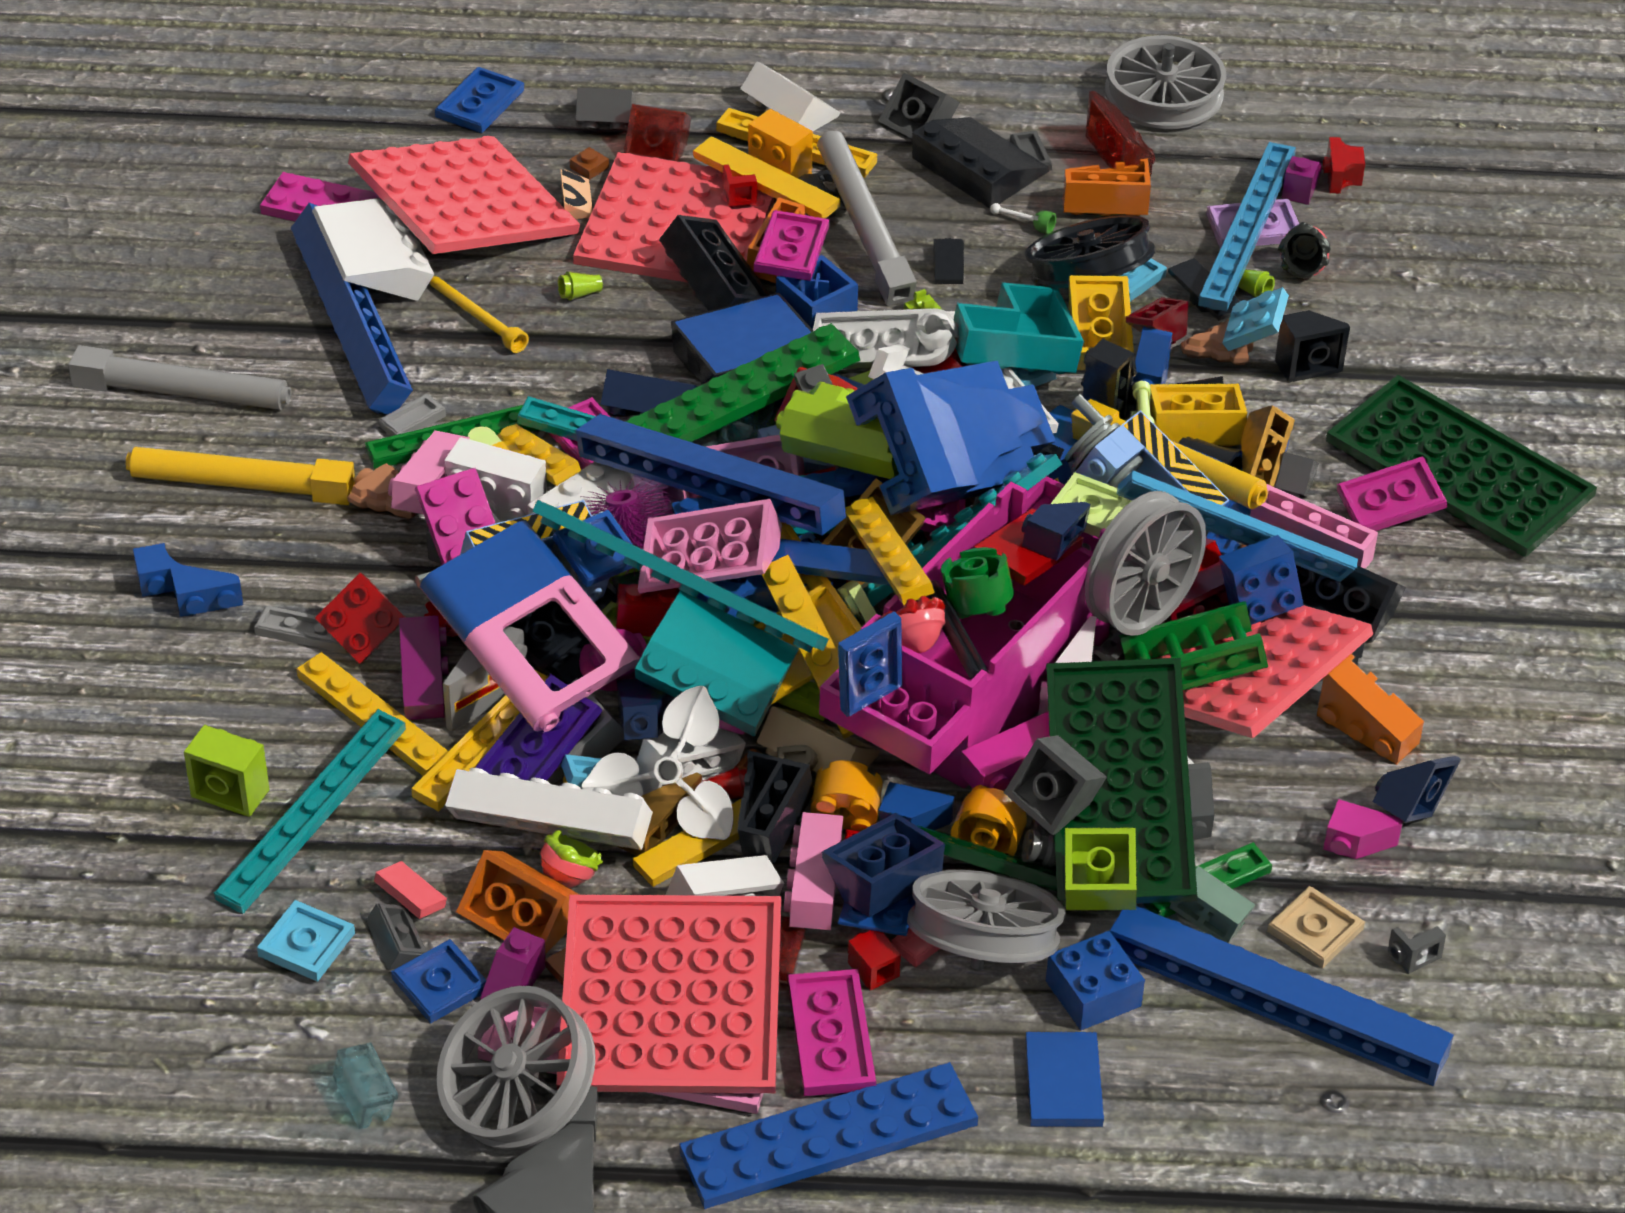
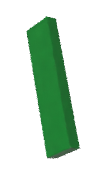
(1231, 869)

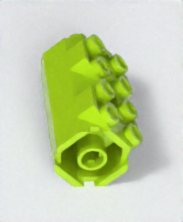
(824, 429)

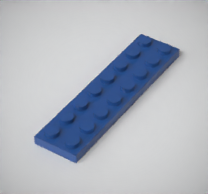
(827, 1135)

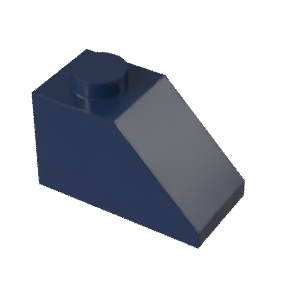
(1055, 528)

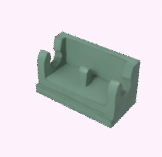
(1217, 909)

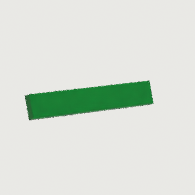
(400, 447)

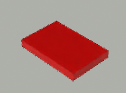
(1022, 562)

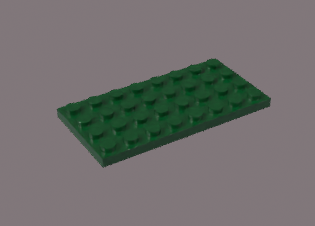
(1480, 471)
(1133, 730)

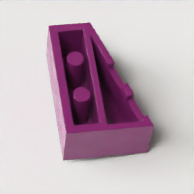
(423, 667)

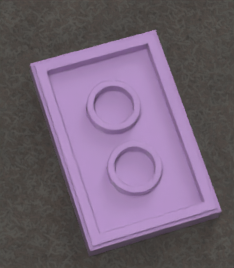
(1279, 222)

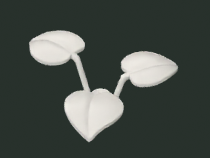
(691, 719)

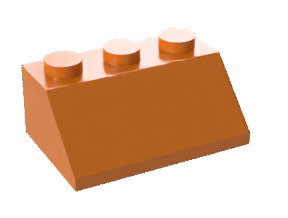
(512, 895)

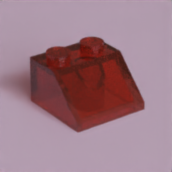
(657, 132)

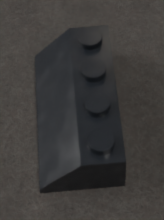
(710, 262)
(1358, 596)

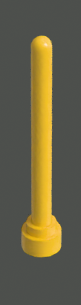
(512, 337)

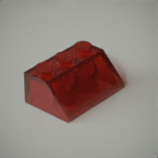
(1114, 135)

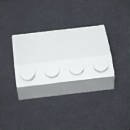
(374, 247)

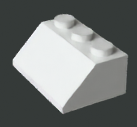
(786, 98)

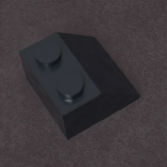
(1311, 345)

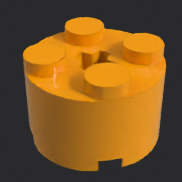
(848, 792)
(990, 820)

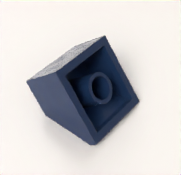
(1416, 789)

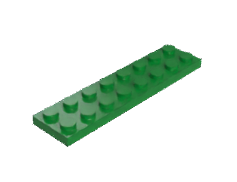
(747, 386)

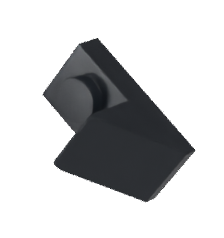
(948, 261)

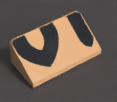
(576, 195)

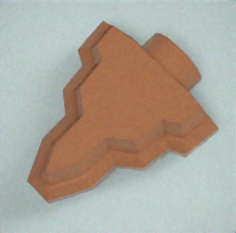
(1211, 346)
(371, 490)

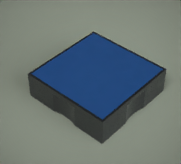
(735, 335)

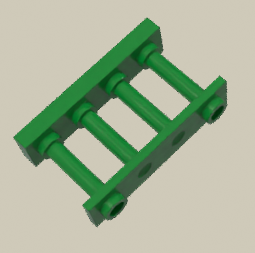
(1211, 662)

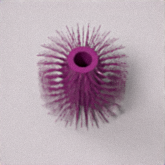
(628, 512)

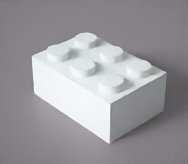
(506, 476)

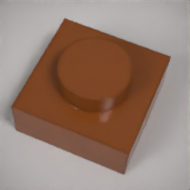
(589, 163)

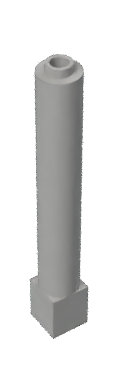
(892, 270)
(99, 369)

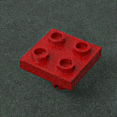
(360, 618)

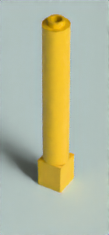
(326, 480)
(1232, 482)

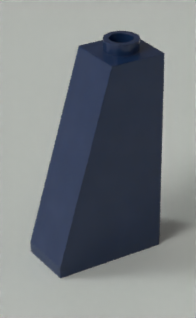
(641, 709)

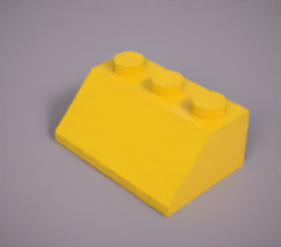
(1199, 411)

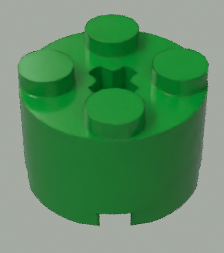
(978, 582)

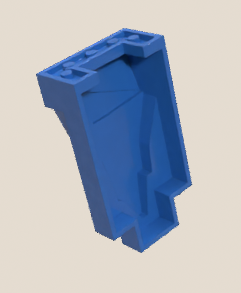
(951, 431)

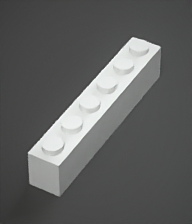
(549, 807)

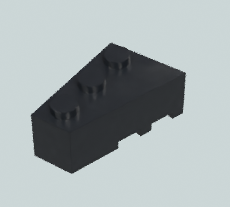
(1110, 377)
(772, 803)

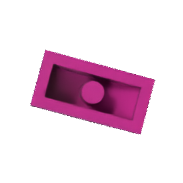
(1360, 831)

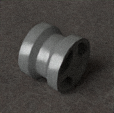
(1038, 848)

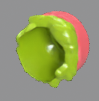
(568, 860)

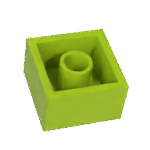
(226, 770)
(1100, 868)

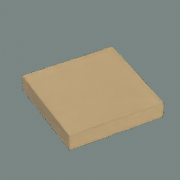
(1316, 926)

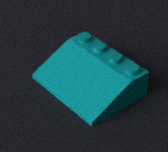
(720, 652)

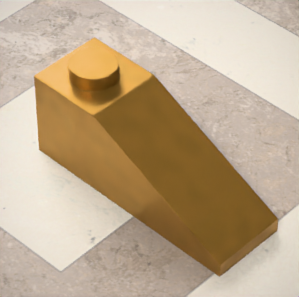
(1265, 442)
(664, 807)

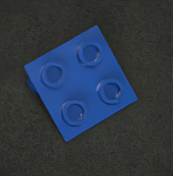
(889, 920)

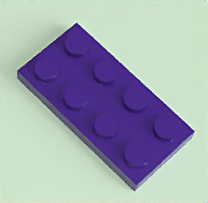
(540, 753)

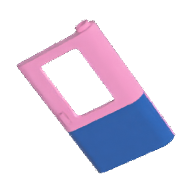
(505, 582)

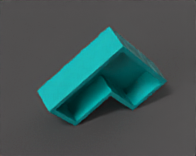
(1023, 331)

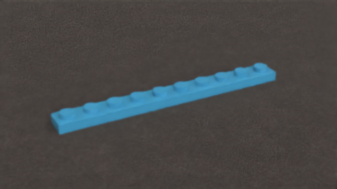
(1246, 228)

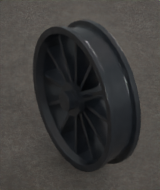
(1090, 249)

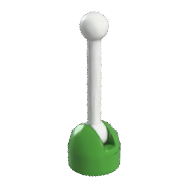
(1043, 221)

